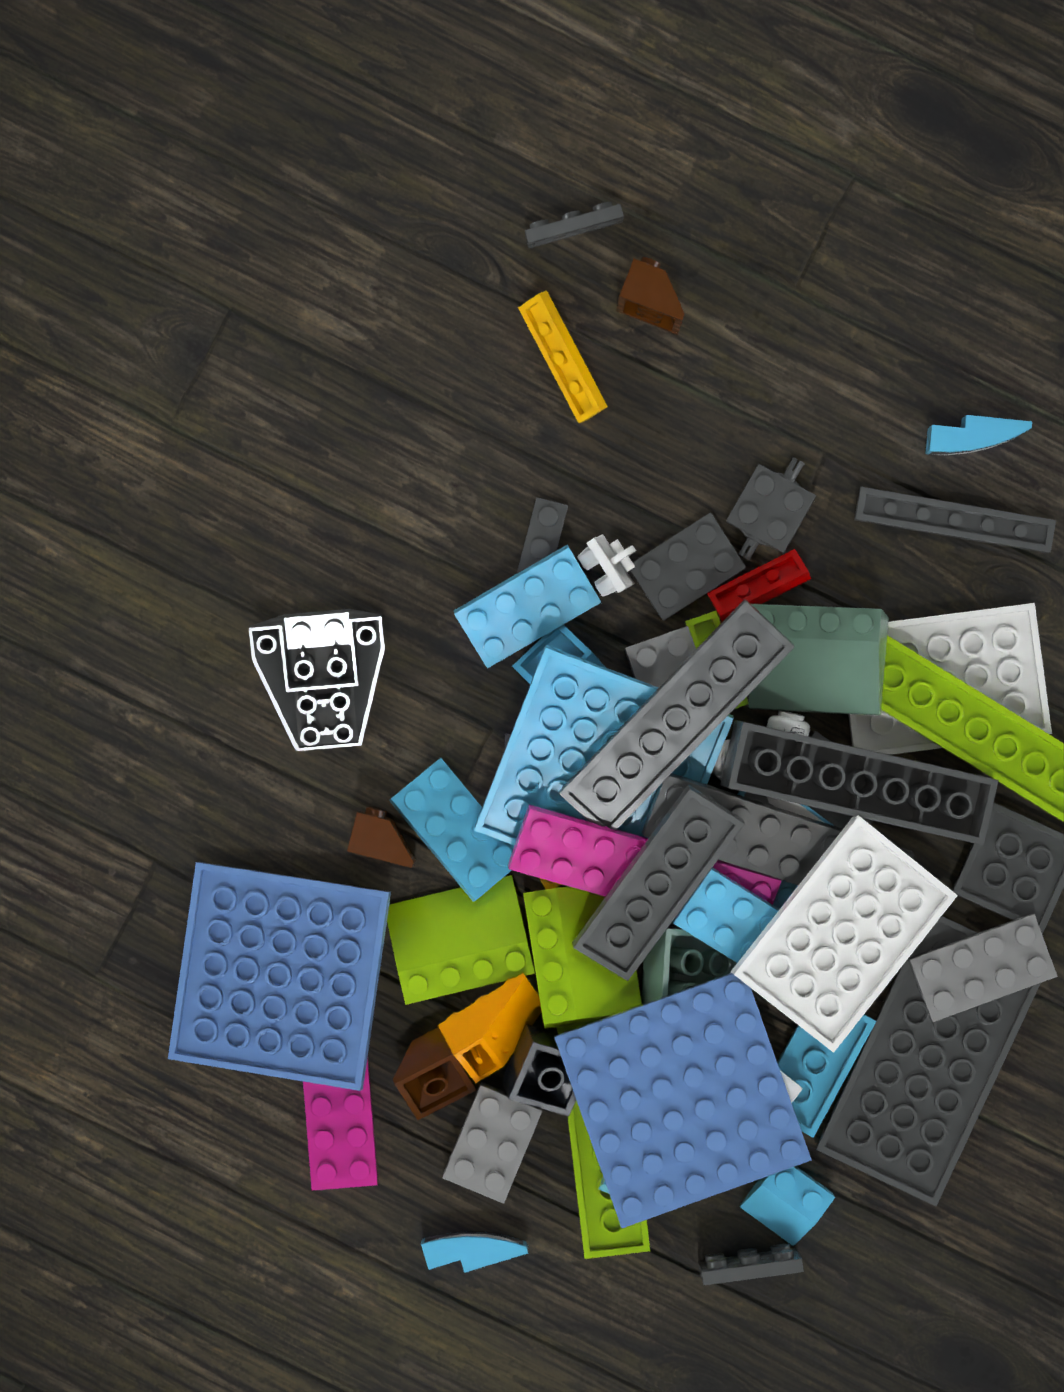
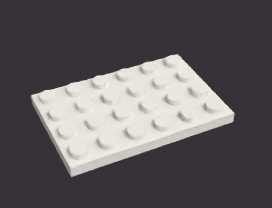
(984, 648)
(844, 933)

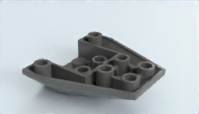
(320, 673)

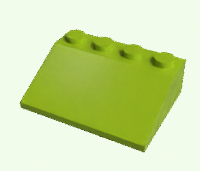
(456, 944)
(568, 982)

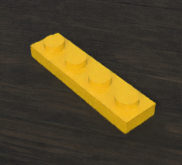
(562, 357)

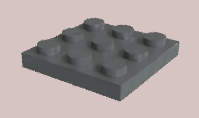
(1015, 869)

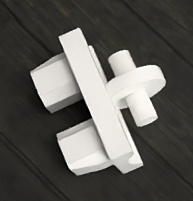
(614, 562)

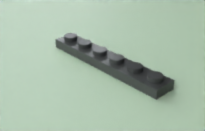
(955, 520)

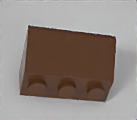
(650, 296)

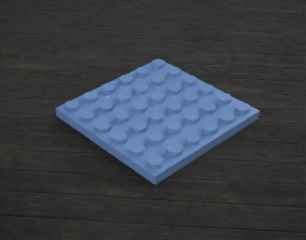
(279, 975)
(682, 1098)

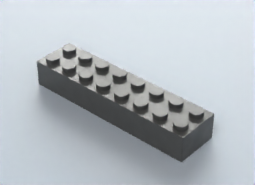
(858, 782)

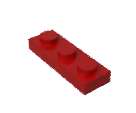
(760, 584)

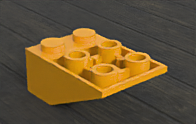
(490, 1028)

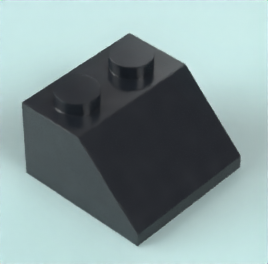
(538, 1073)

